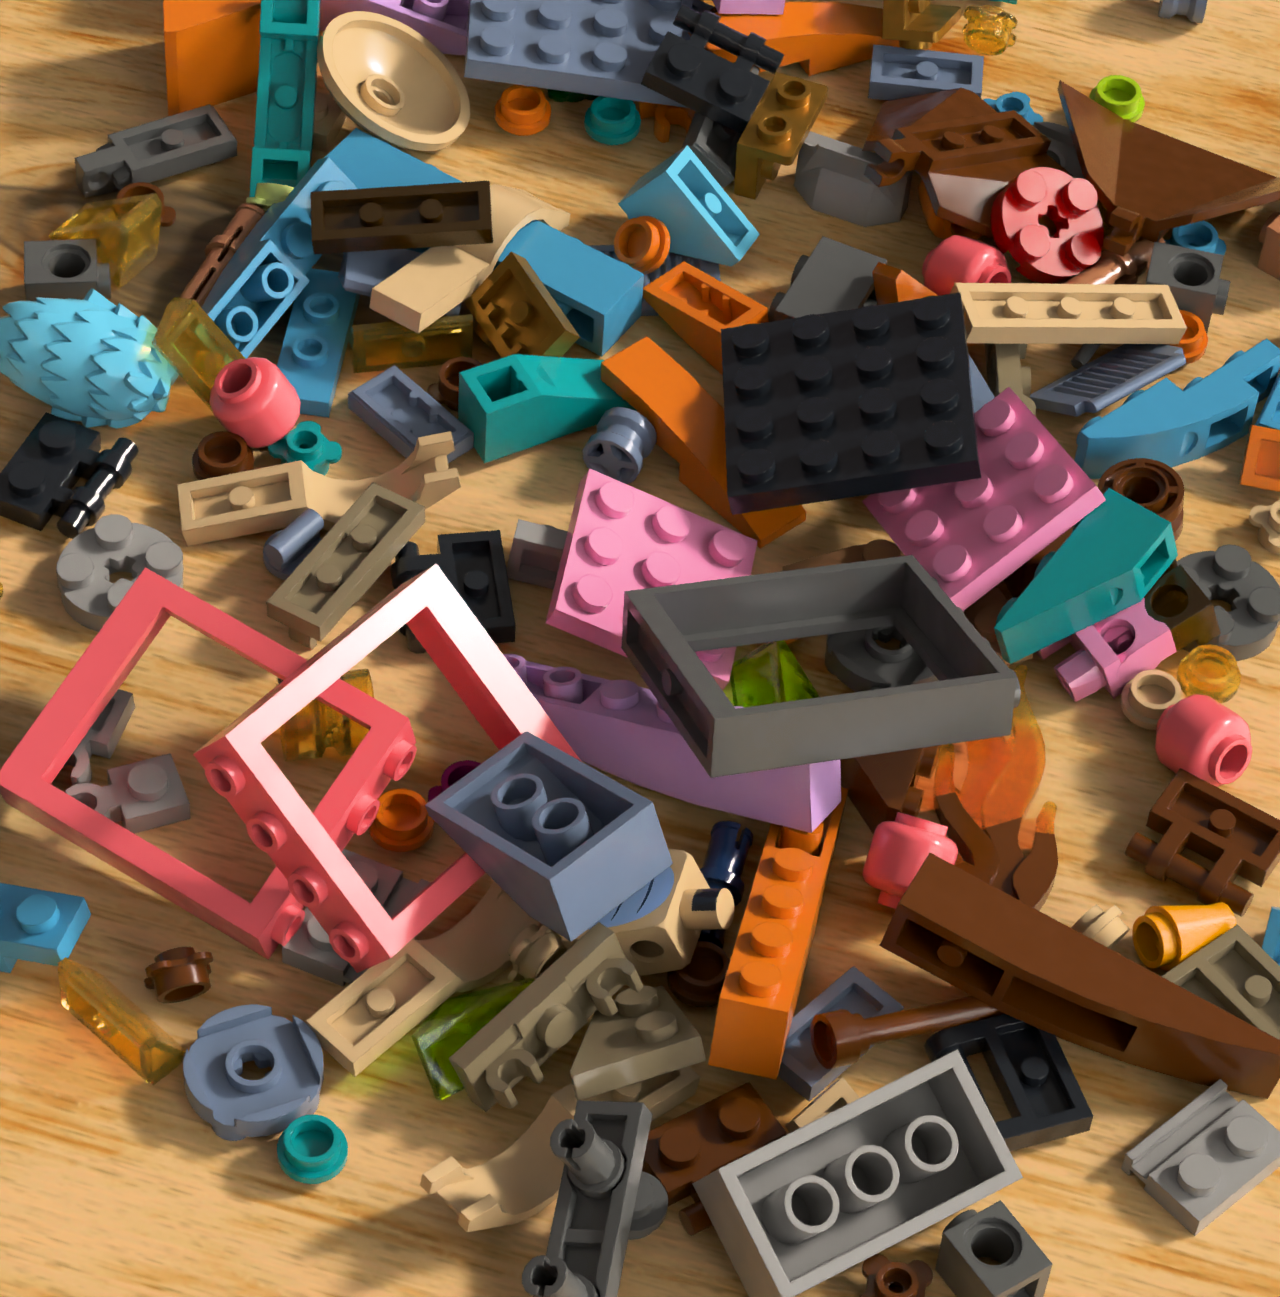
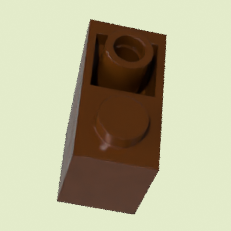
(887, 782)

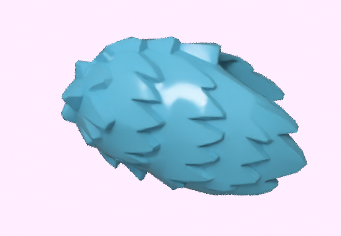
(85, 359)

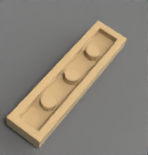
(1070, 313)

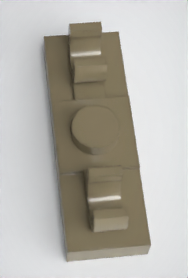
(345, 564)
(544, 1018)

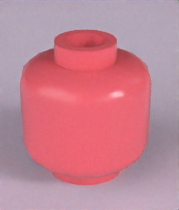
(963, 261)
(255, 401)
(1203, 740)
(900, 851)

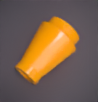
(1176, 932)

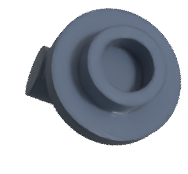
(291, 545)

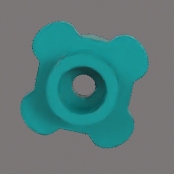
(308, 445)

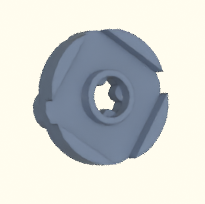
(261, 1106)

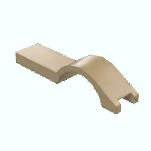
(450, 274)
(280, 493)
(417, 980)
(528, 1172)

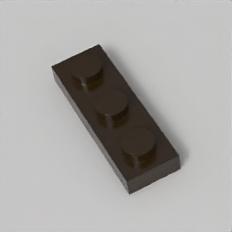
(401, 217)

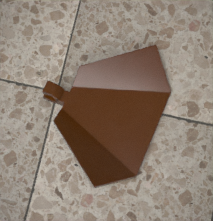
(959, 151)
(1152, 178)

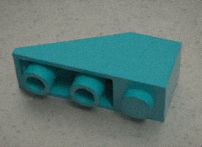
(531, 401)
(1093, 575)

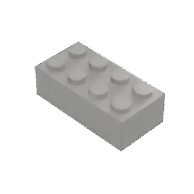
(857, 1180)

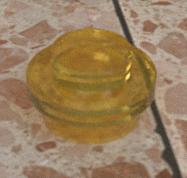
(1209, 672)

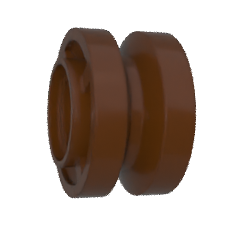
(1149, 485)

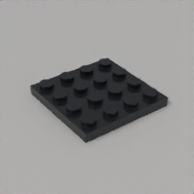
(848, 404)

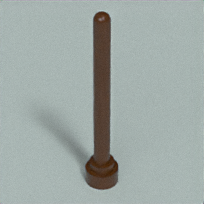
(842, 1036)

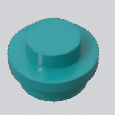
(612, 120)
(312, 1149)

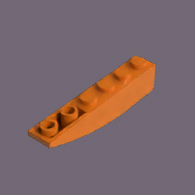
(773, 947)

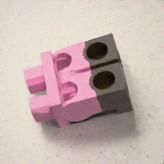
(1136, 637)

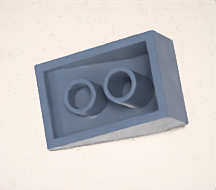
(554, 833)

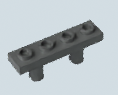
(595, 1200)

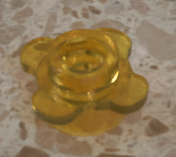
(989, 29)

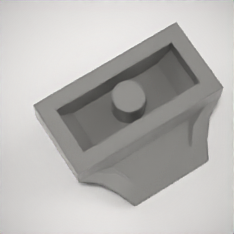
(834, 183)

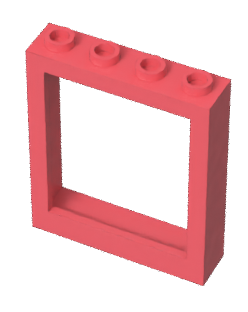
(89, 687)
(284, 824)

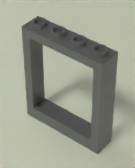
(675, 621)

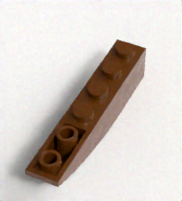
(1072, 983)

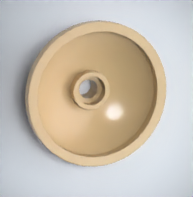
(392, 81)

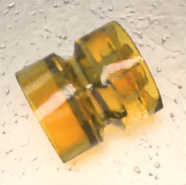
(320, 726)

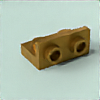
(917, 22)
(776, 131)
(519, 312)

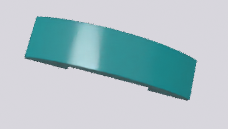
(285, 92)

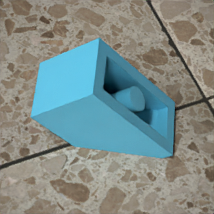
(693, 208)

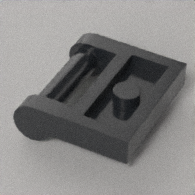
(1028, 1073)

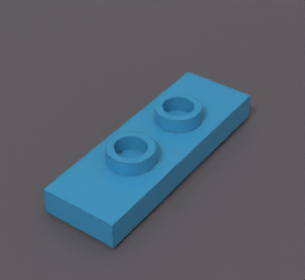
(318, 340)

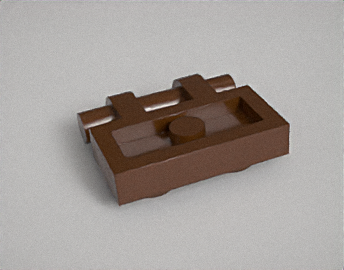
(1216, 827)
(706, 1141)

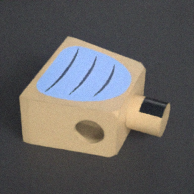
(665, 917)

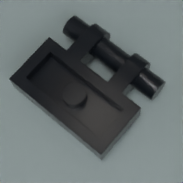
(705, 80)
(49, 465)
(477, 572)

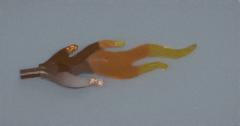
(993, 804)

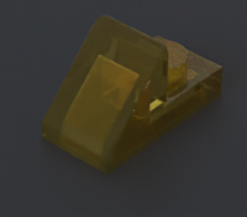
(123, 231)

